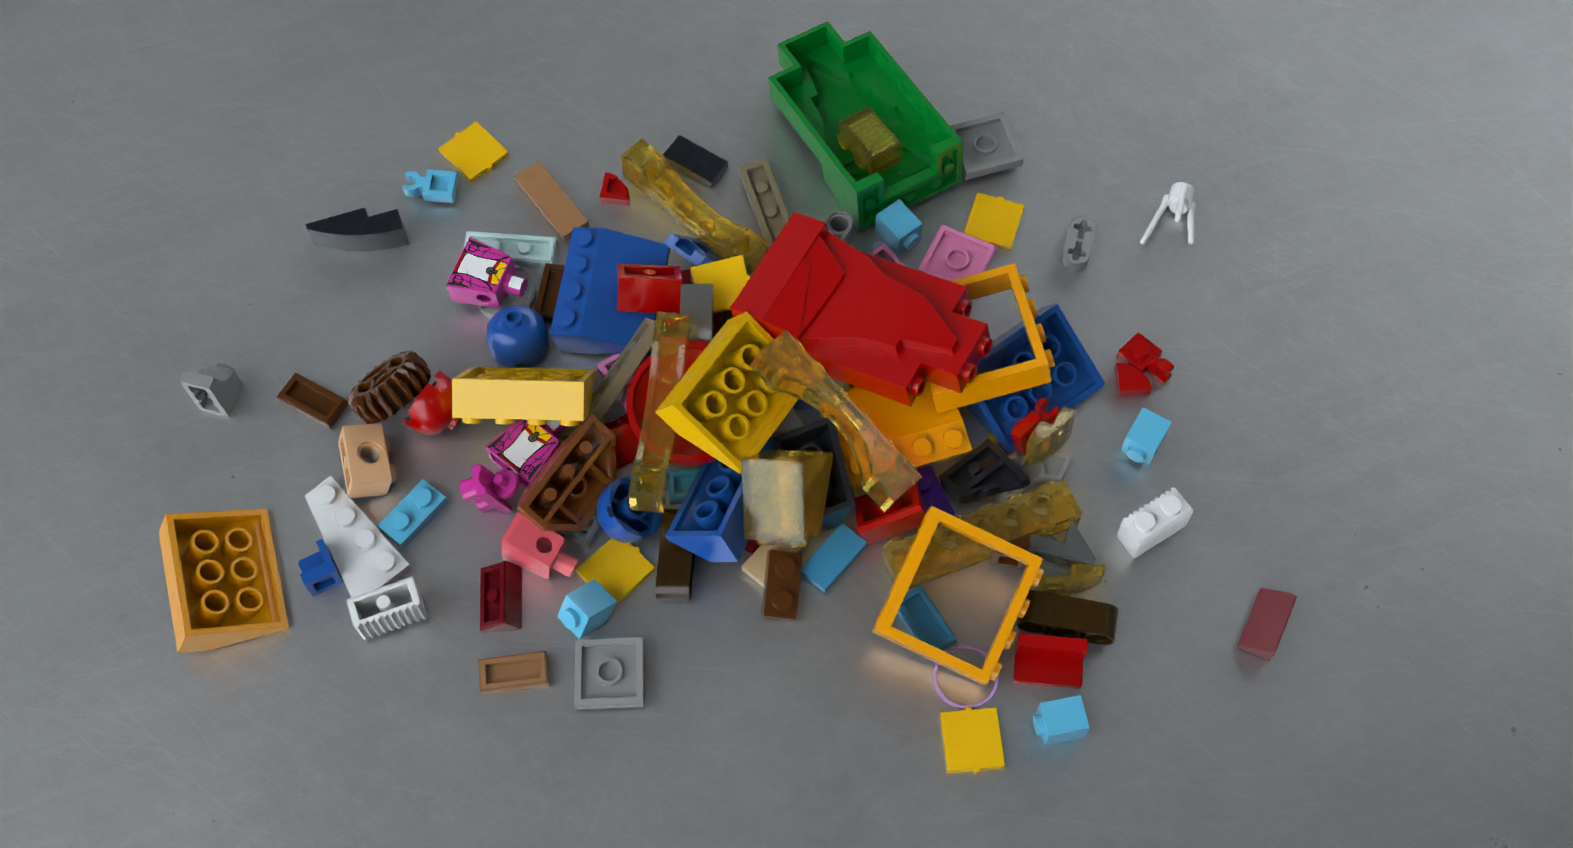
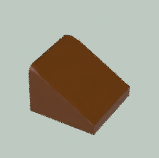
(1003, 560)

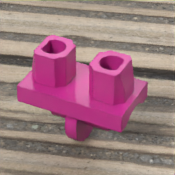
(490, 489)

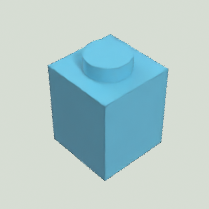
(898, 227)
(1145, 436)
(586, 609)
(1061, 720)

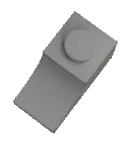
(213, 388)

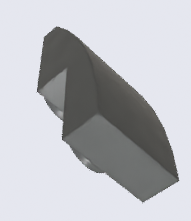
(698, 303)

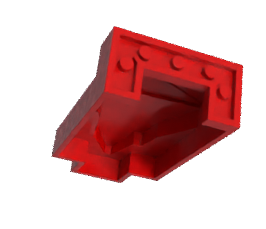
(864, 314)

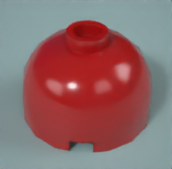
(433, 408)

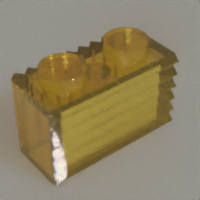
(869, 141)

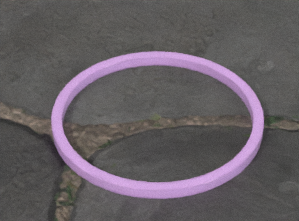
(963, 647)

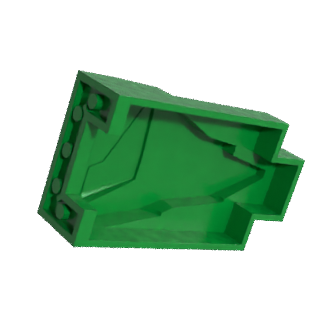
(836, 78)

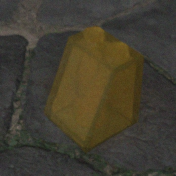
(785, 495)

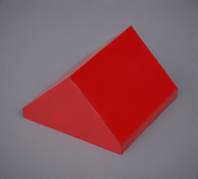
(901, 517)

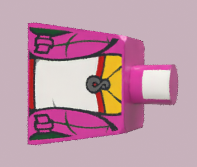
(484, 276)
(525, 448)

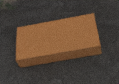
(513, 673)

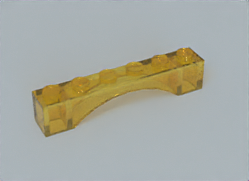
(660, 183)
(791, 370)
(657, 438)

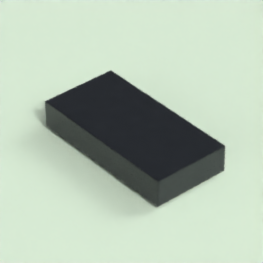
(695, 161)

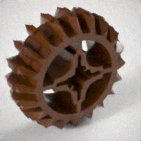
(389, 387)

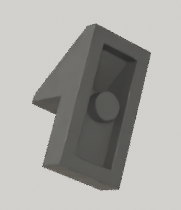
(1060, 554)

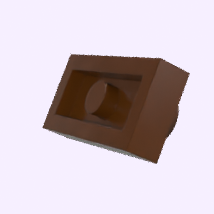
(781, 585)

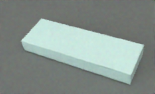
(524, 249)

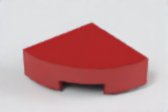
(614, 191)
(1131, 380)

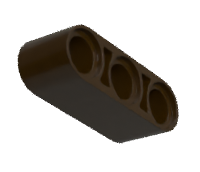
(674, 566)
(1069, 617)

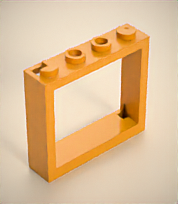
(1013, 377)
(1016, 608)

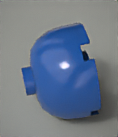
(517, 336)
(619, 520)

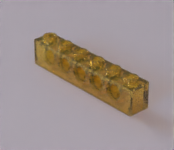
(941, 561)

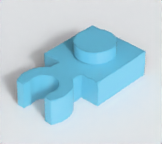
(435, 187)

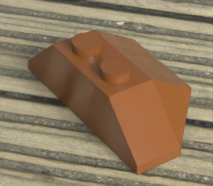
(570, 482)

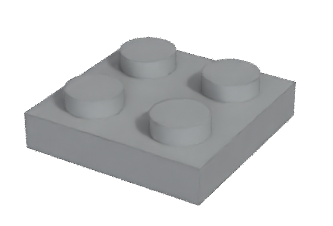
(987, 146)
(609, 673)

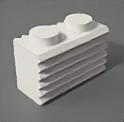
(1154, 522)
(387, 608)

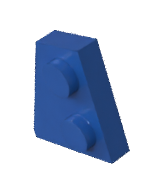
(691, 249)

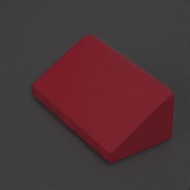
(501, 597)
(1267, 622)

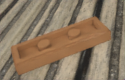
(550, 200)

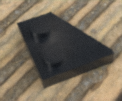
(983, 474)

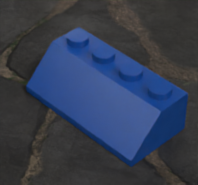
(712, 514)

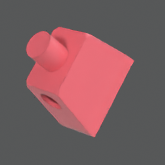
(536, 549)

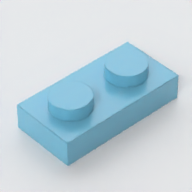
(412, 514)

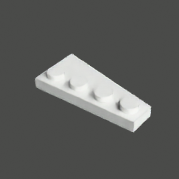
(355, 543)

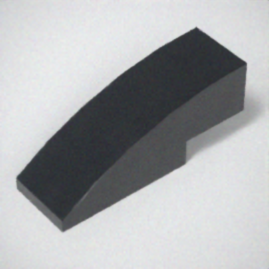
(359, 232)

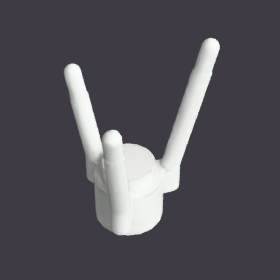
(1179, 202)

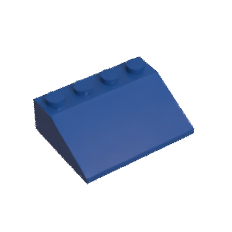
(587, 297)
(1071, 378)

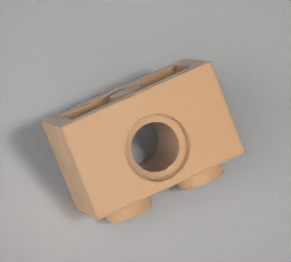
(361, 477)

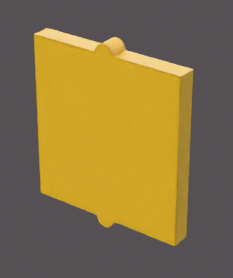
(473, 151)
(994, 220)
(727, 279)
(616, 568)
(972, 740)

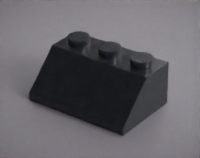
(824, 437)

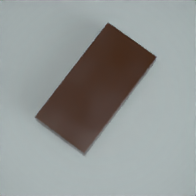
(549, 291)
(312, 400)

